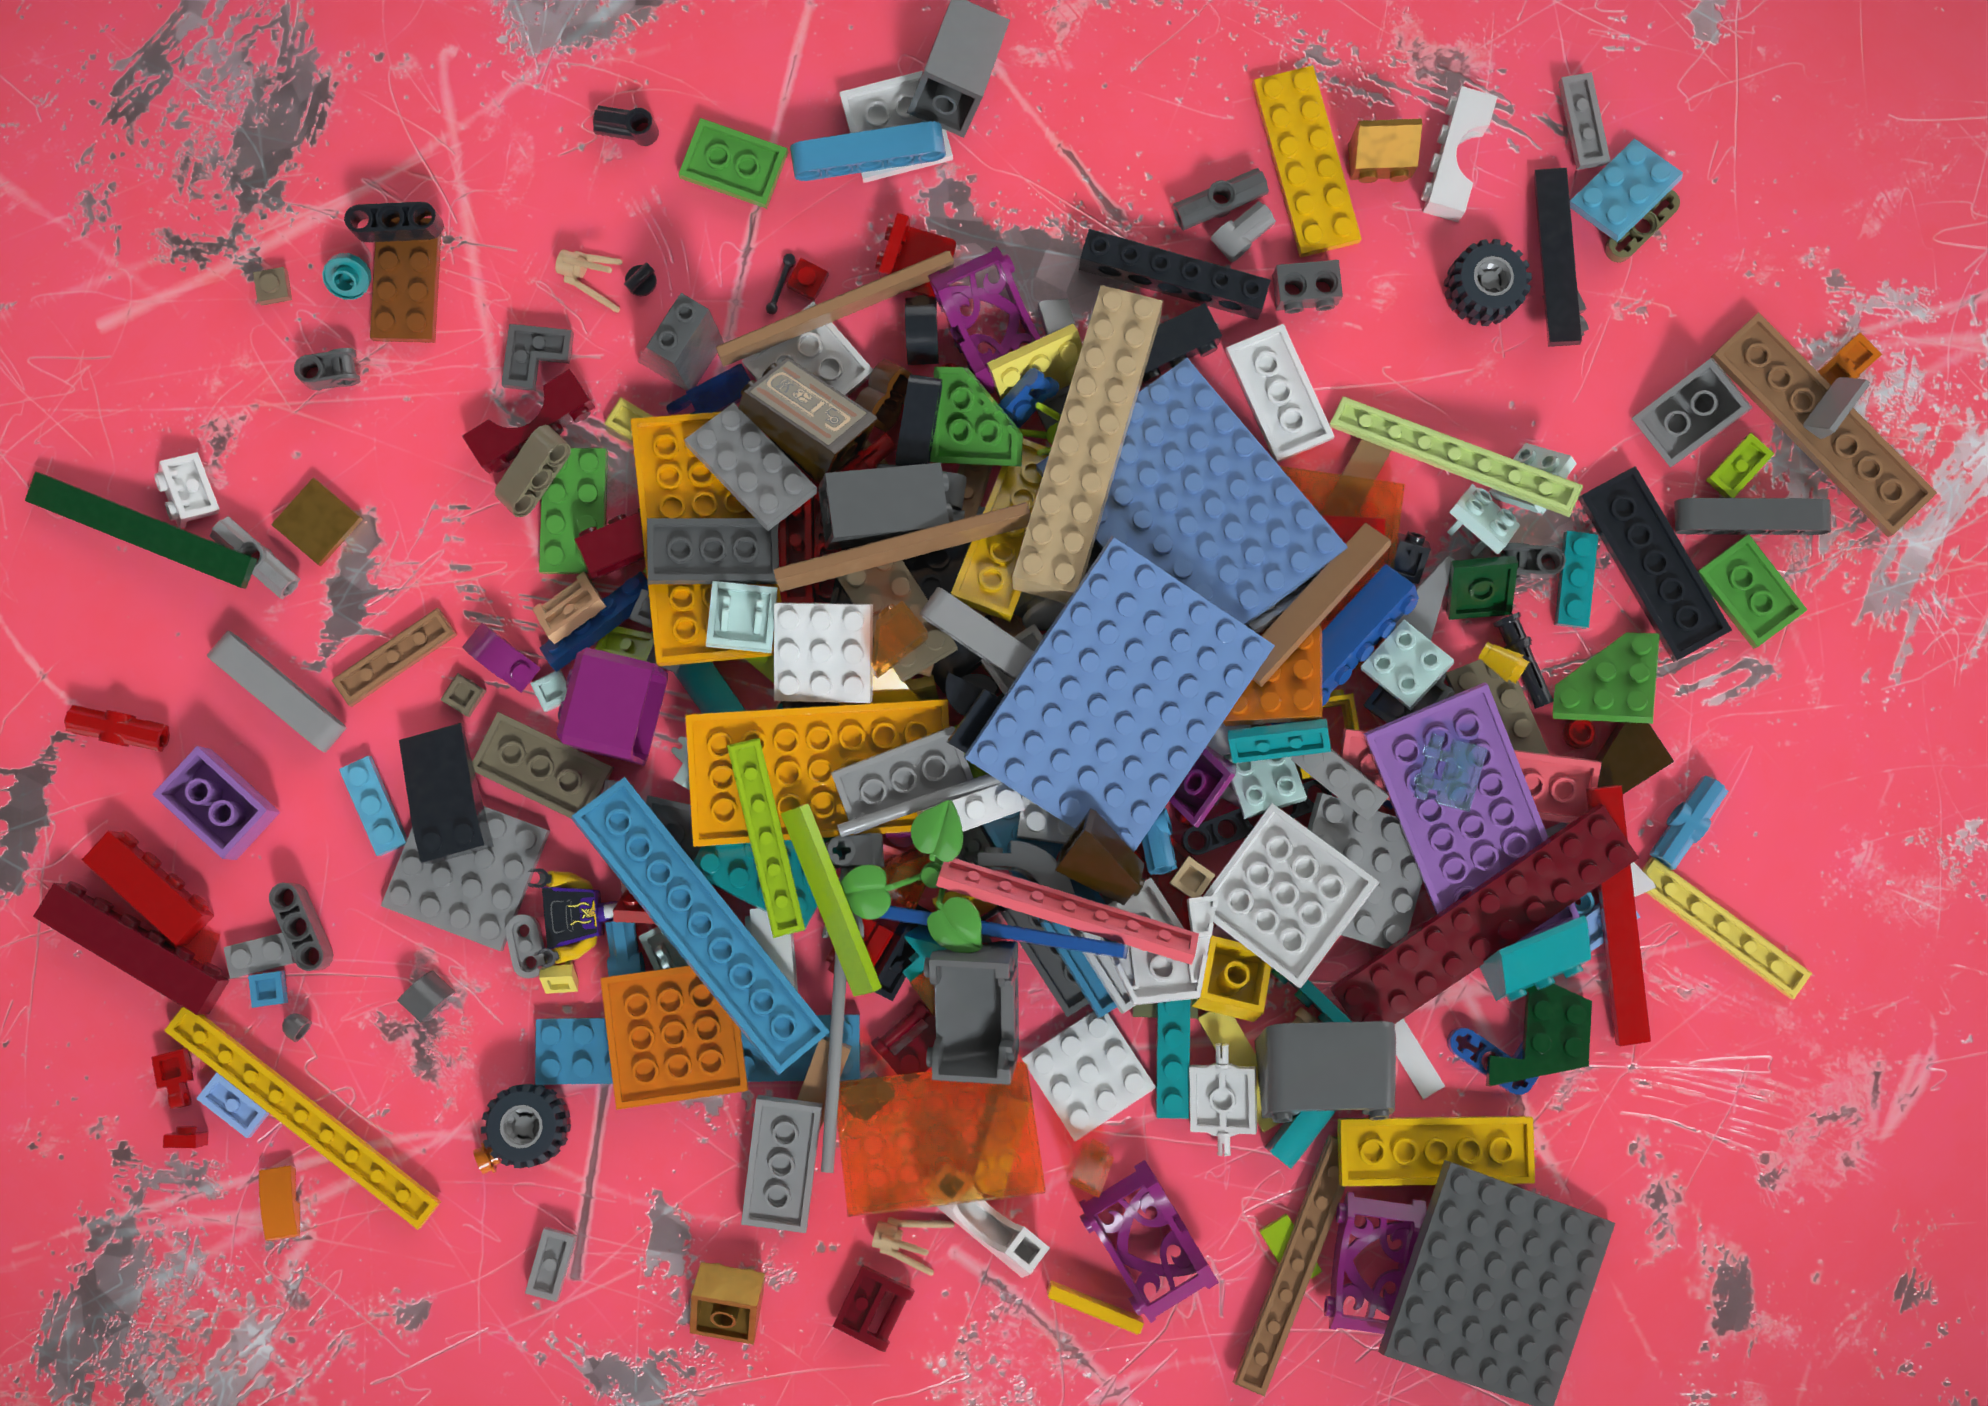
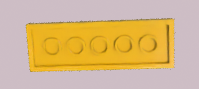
(1306, 161)
(990, 562)
(1415, 1148)

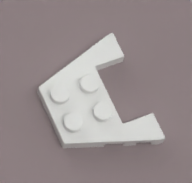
(1160, 979)

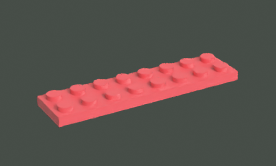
(1554, 781)

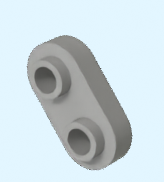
(523, 947)

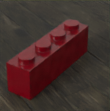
(612, 545)

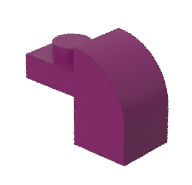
(501, 657)

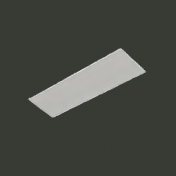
(1415, 1061)

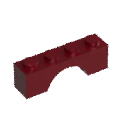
(562, 404)

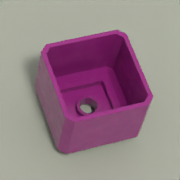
(612, 705)

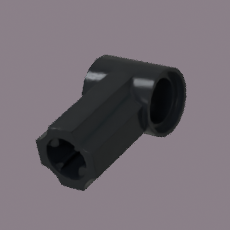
(623, 124)

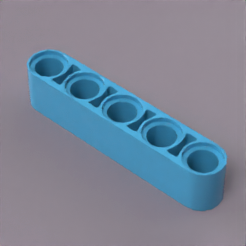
(867, 151)

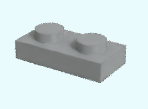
(257, 955)
(551, 1264)

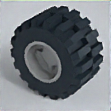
(1487, 282)
(526, 1125)

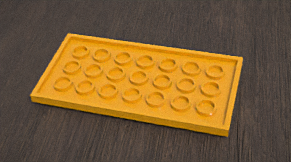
(681, 486)
(799, 755)

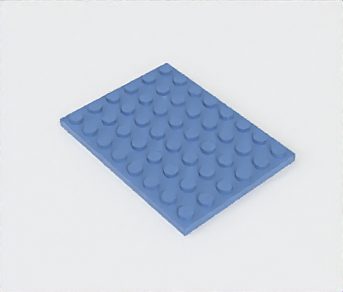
(1211, 501)
(1119, 696)

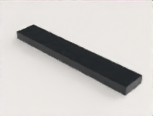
(1557, 257)

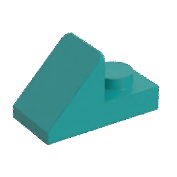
(924, 945)

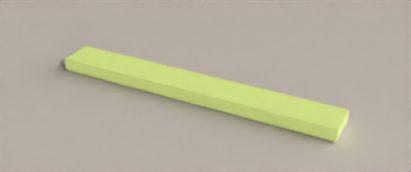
(1456, 456)

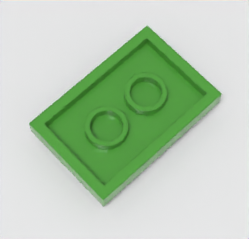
(733, 163)
(1751, 591)

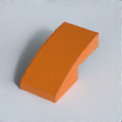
(1850, 359)
(278, 1203)

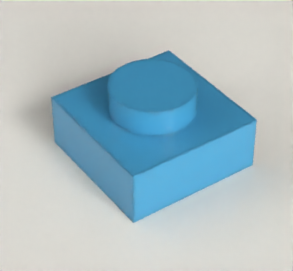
(268, 989)

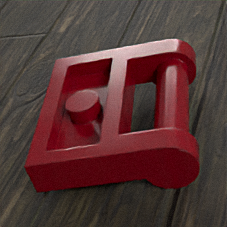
(913, 1056)
(863, 1303)

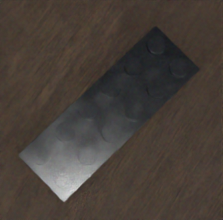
(1654, 564)

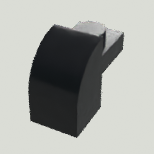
(921, 330)

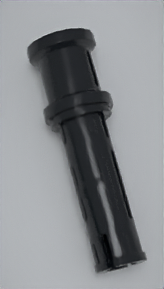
(1519, 642)

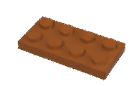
(405, 289)

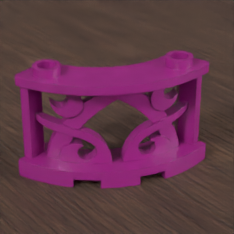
(953, 297)
(1406, 1229)
(1188, 1262)

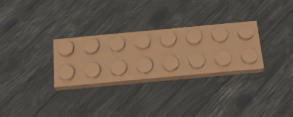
(1853, 455)

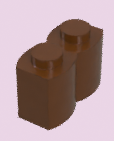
(885, 393)

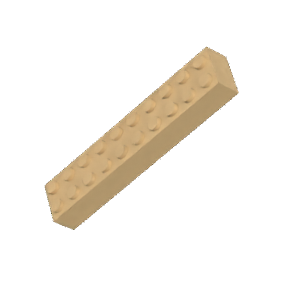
(1087, 444)

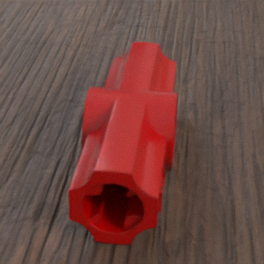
(117, 728)

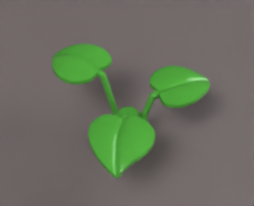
(936, 832)

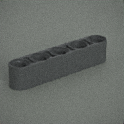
(1752, 516)

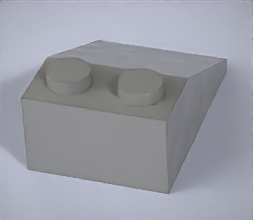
(1692, 412)

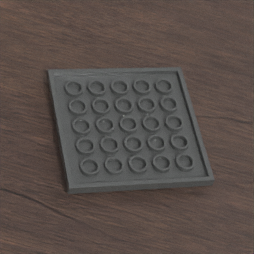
(1496, 1286)

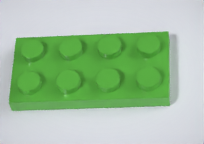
(571, 505)

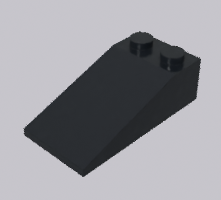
(443, 795)

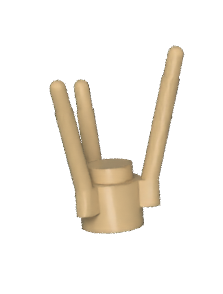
(575, 265)
(889, 1239)

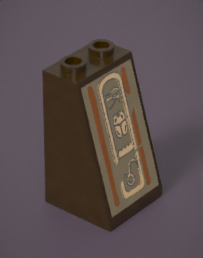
(807, 418)

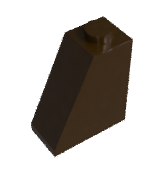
(1631, 756)
(1101, 860)

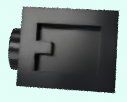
(1411, 556)

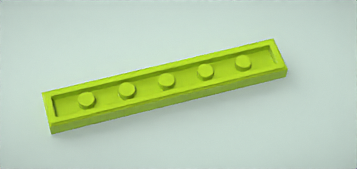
(766, 837)
(831, 900)

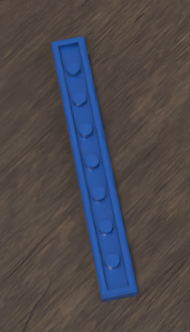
(1021, 934)

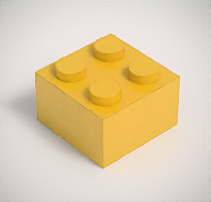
(1233, 981)

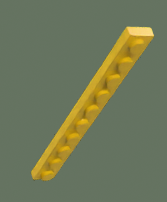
(303, 1117)

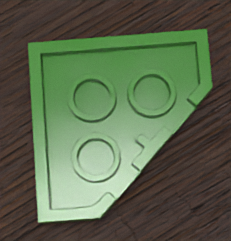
(972, 424)
(1613, 684)

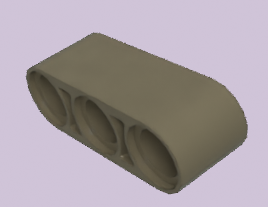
(532, 471)

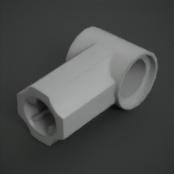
(1237, 237)

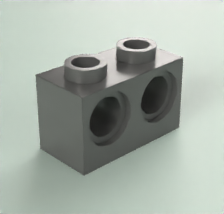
(1305, 277)

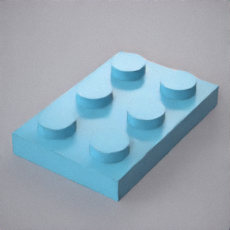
(1626, 190)

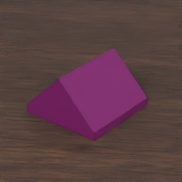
(1203, 786)

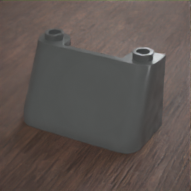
(975, 1014)
(1327, 1068)

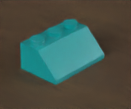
(1538, 960)

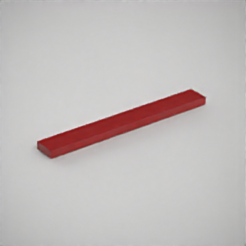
(1622, 936)

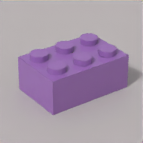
(216, 803)

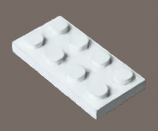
(1279, 393)

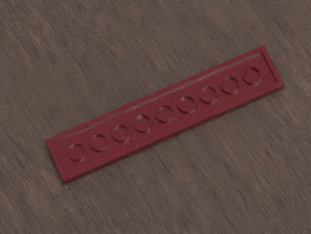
(1487, 920)

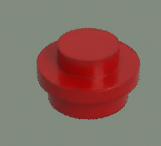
(1578, 733)

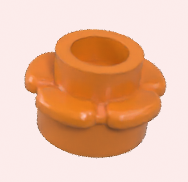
(484, 1160)

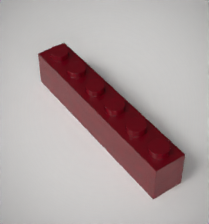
(131, 947)

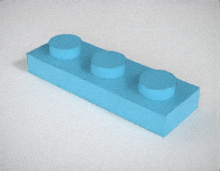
(373, 805)

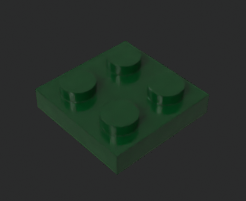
(1481, 587)

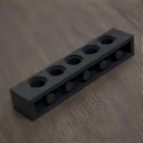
(1174, 274)

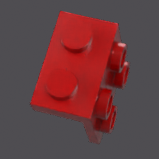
(909, 246)

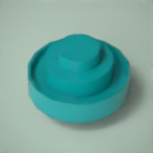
(346, 276)

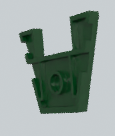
(1553, 1037)

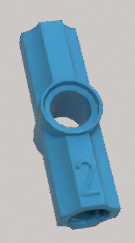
(1689, 822)
(1158, 846)
(623, 949)

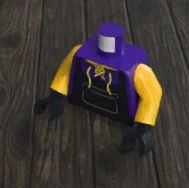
(571, 915)

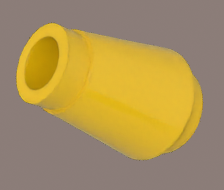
(1504, 662)

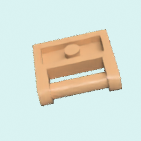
(569, 608)

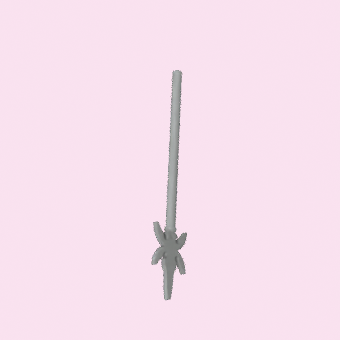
(916, 804)
(835, 1053)

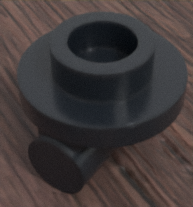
(641, 280)

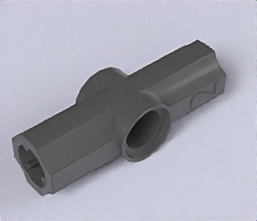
(1237, 191)

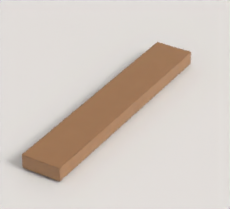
(1321, 597)

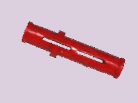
(871, 456)

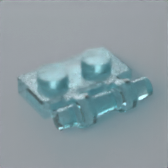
(1459, 776)

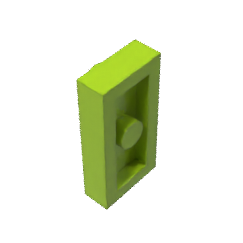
(1740, 466)
(627, 643)

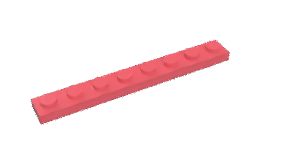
(1069, 910)

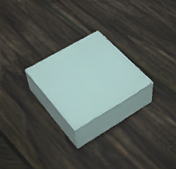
(550, 690)

